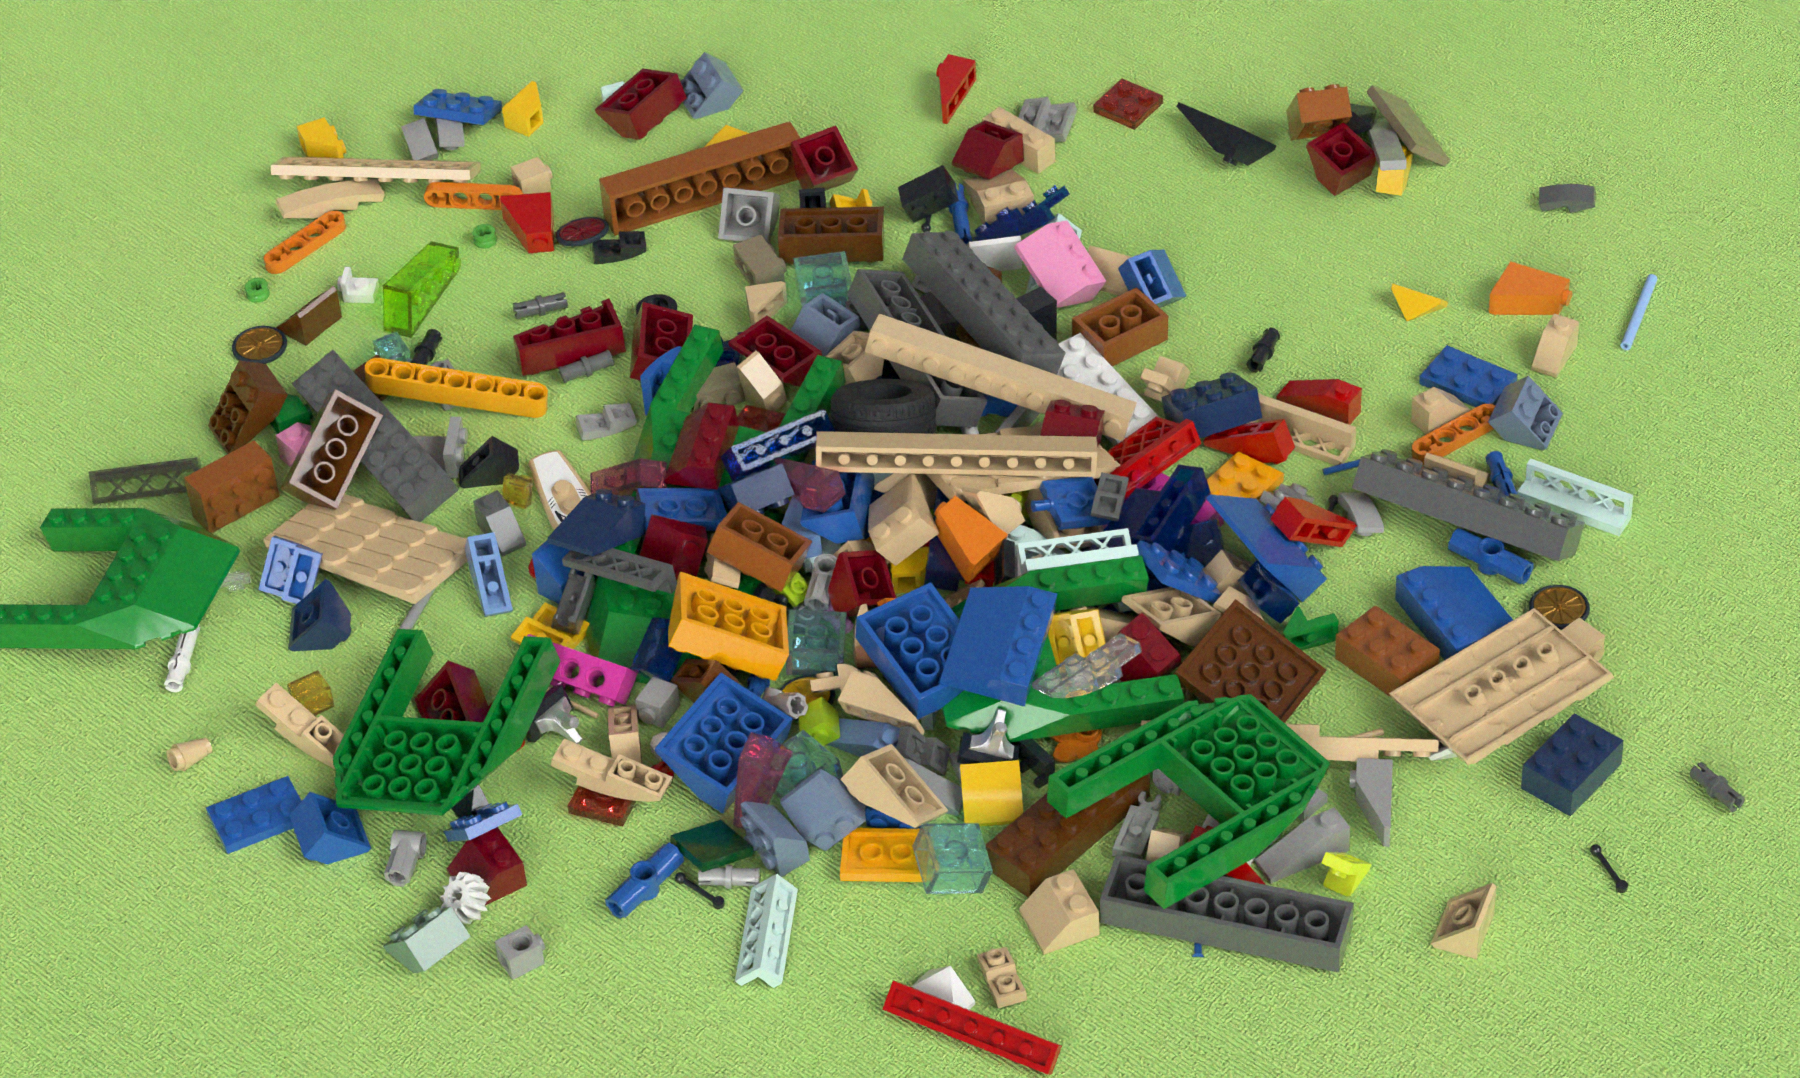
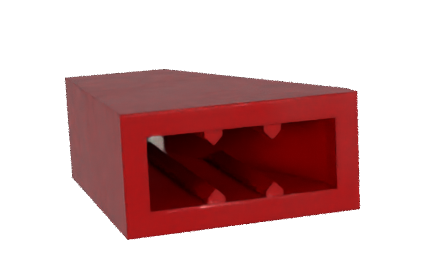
(530, 220)

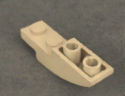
(719, 571)
(299, 726)
(611, 777)

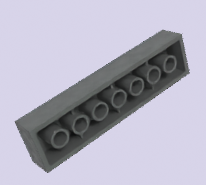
(894, 296)
(980, 300)
(393, 453)
(1469, 505)
(1234, 917)

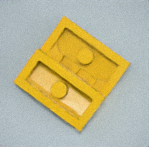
(541, 627)
(1075, 633)
(991, 792)

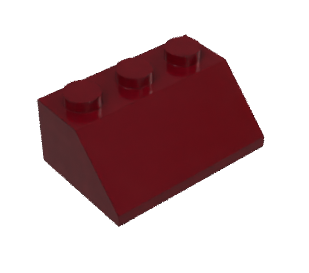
(642, 103)
(655, 333)
(781, 348)
(701, 444)
(453, 695)

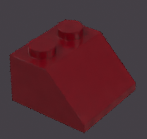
(1340, 158)
(823, 160)
(1073, 420)
(675, 544)
(859, 580)
(1157, 654)
(493, 861)

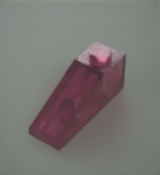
(629, 476)
(813, 485)
(759, 771)

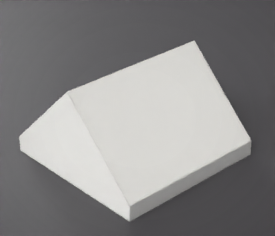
(998, 252)

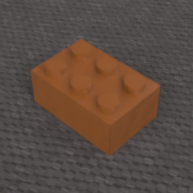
(1318, 111)
(1123, 326)
(231, 487)
(759, 546)
(1384, 650)

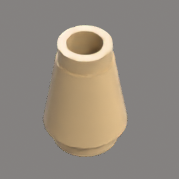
(186, 754)

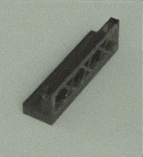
(138, 472)

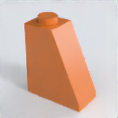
(1529, 292)
(967, 536)

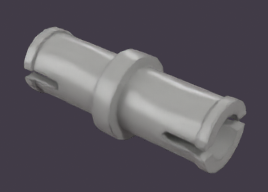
(730, 877)

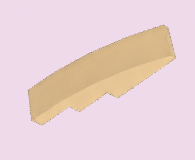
(329, 197)

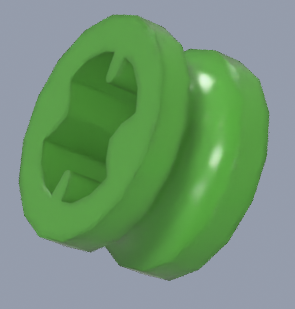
(484, 236)
(257, 290)

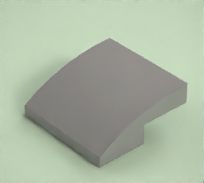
(1049, 118)

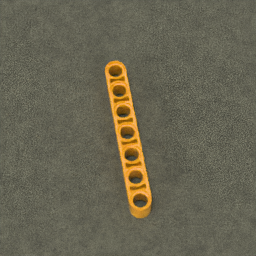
(456, 387)

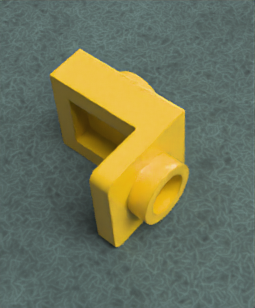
(862, 200)

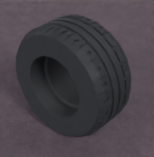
(884, 407)

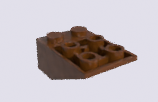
(247, 405)

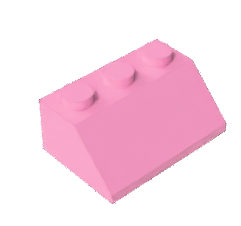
(1061, 264)

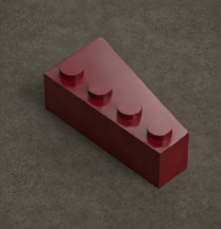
(570, 339)

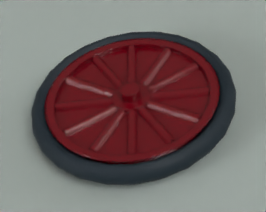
(582, 231)

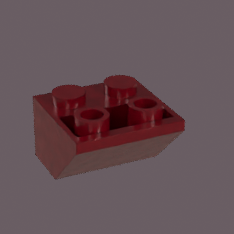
(989, 150)

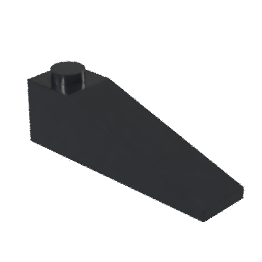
(1226, 138)

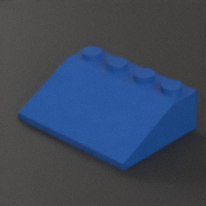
(1278, 554)
(1449, 606)
(999, 642)
(911, 645)
(712, 735)

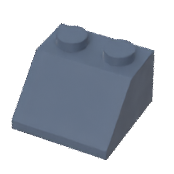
(823, 809)

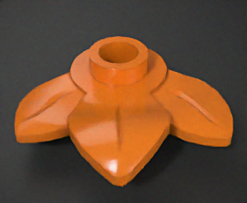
(1076, 745)

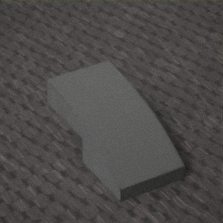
(1574, 196)
(1109, 496)
(923, 750)

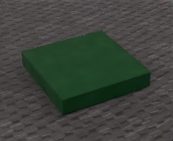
(712, 845)

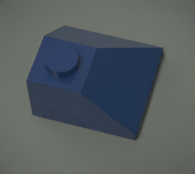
(319, 620)

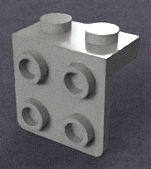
(449, 449)

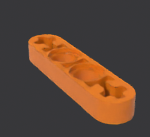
(471, 190)
(282, 258)
(1475, 418)

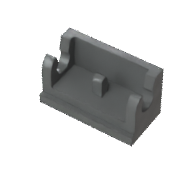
(574, 602)

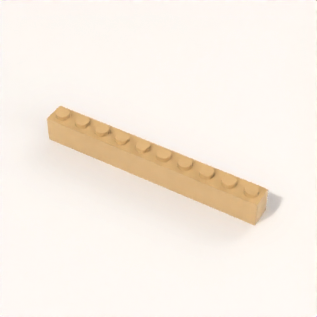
(991, 372)
(957, 454)

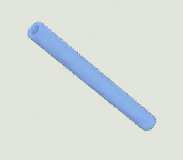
(1639, 311)

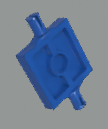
(1069, 502)

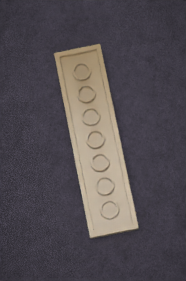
(382, 169)

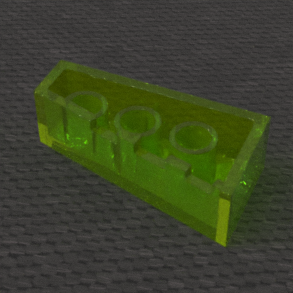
(417, 287)

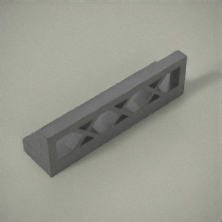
(625, 568)

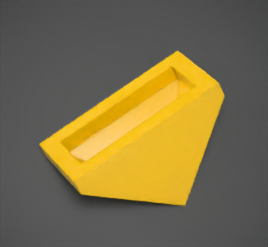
(1416, 304)

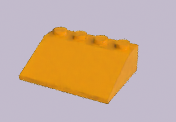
(728, 627)

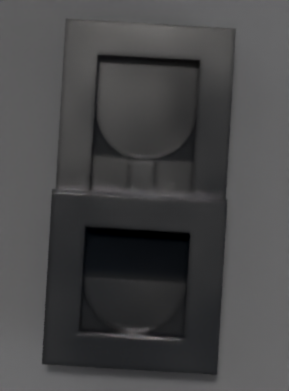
(625, 247)

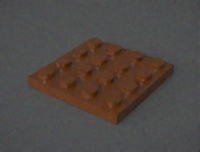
(1251, 658)

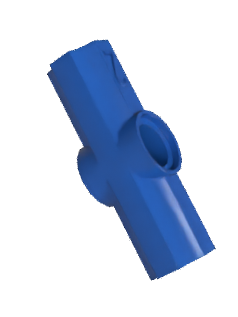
(1490, 556)
(644, 880)

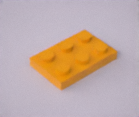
(1244, 478)
(879, 855)

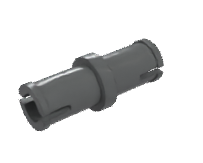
(540, 305)
(586, 366)
(1717, 787)

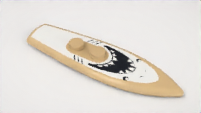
(557, 485)

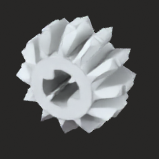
(466, 896)

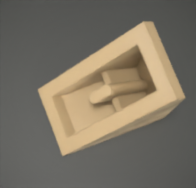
(765, 300)

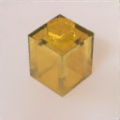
(312, 692)

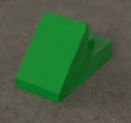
(1313, 632)

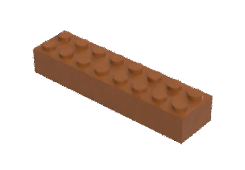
(698, 178)

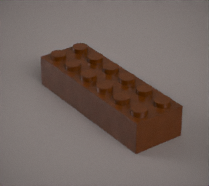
(1046, 843)

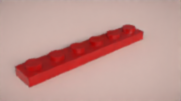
(972, 1027)

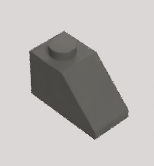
(496, 516)

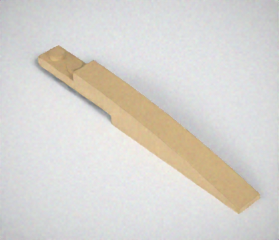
(1351, 748)

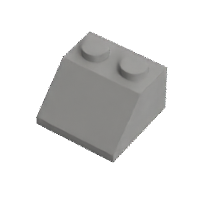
(748, 214)

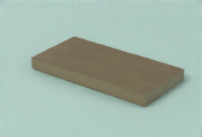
(1408, 126)

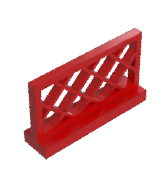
(1156, 455)

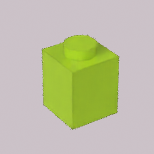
(821, 721)

